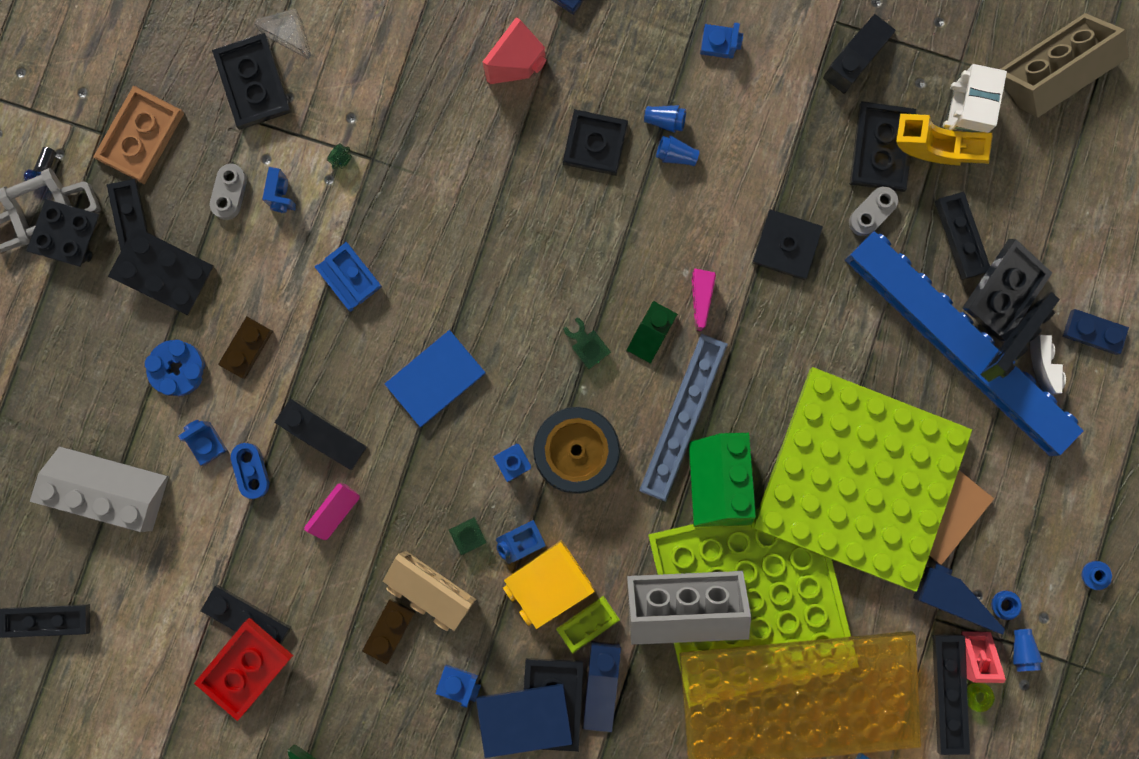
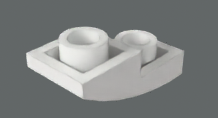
(1049, 375)

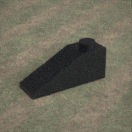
(859, 53)
(320, 434)

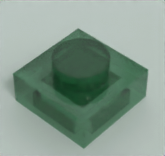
(468, 536)

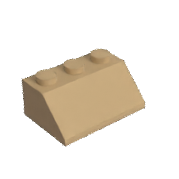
(428, 591)

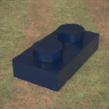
(1095, 332)

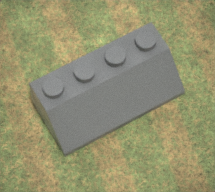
(100, 489)
(688, 607)

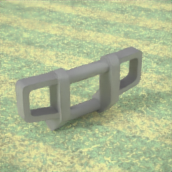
(16, 214)

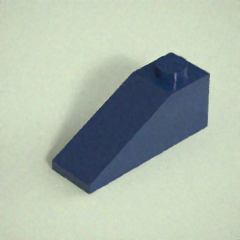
(954, 597)
(602, 686)

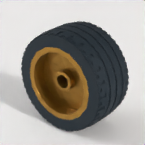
(598, 445)

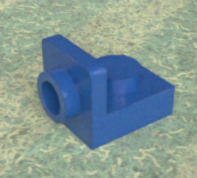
(721, 40)
(275, 187)
(203, 441)
(512, 462)
(520, 542)
(458, 685)

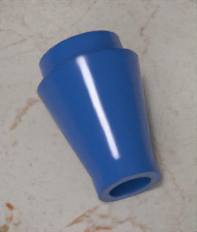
(666, 117)
(674, 151)
(1026, 652)

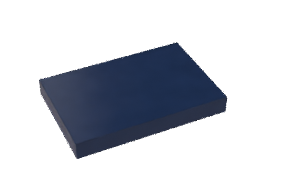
(524, 720)

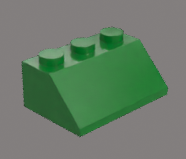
(722, 480)

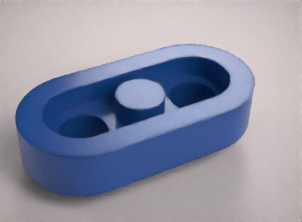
(247, 472)

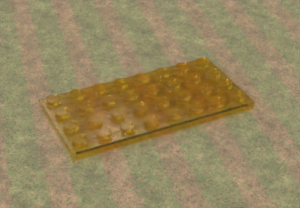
(802, 698)

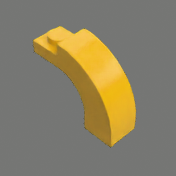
(934, 144)

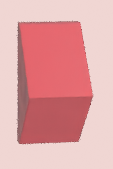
(982, 658)

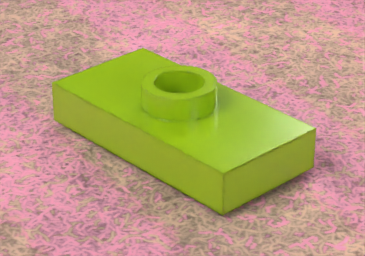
(587, 624)

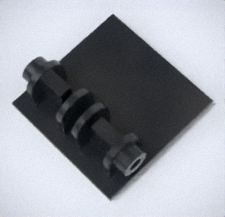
(63, 233)

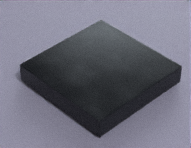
(595, 142)

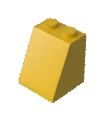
(548, 585)

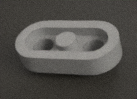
(228, 190)
(873, 210)

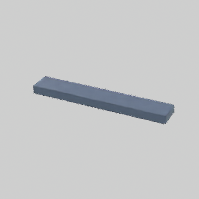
(683, 417)

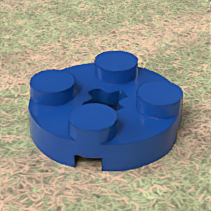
(160, 361)

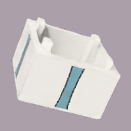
(976, 100)

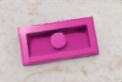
(332, 511)

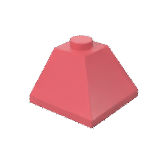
(514, 55)

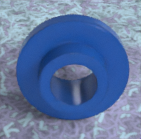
(1088, 575)
(1014, 605)

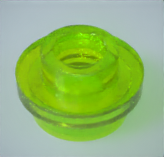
(972, 691)

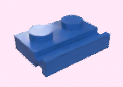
(348, 276)

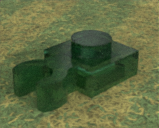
(588, 347)

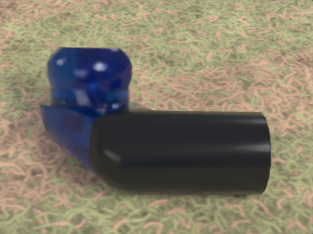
(43, 162)

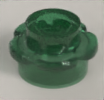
(339, 156)

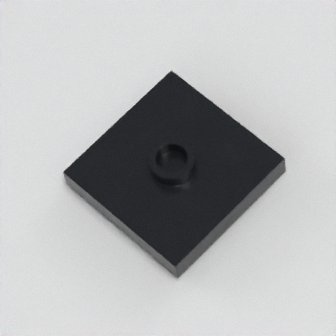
(787, 244)

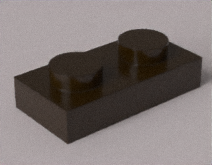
(245, 347)
(388, 631)

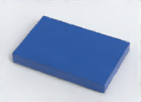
(435, 378)

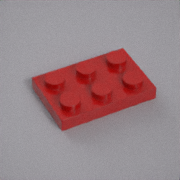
(243, 669)

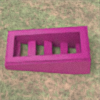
(702, 290)

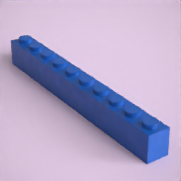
(962, 343)

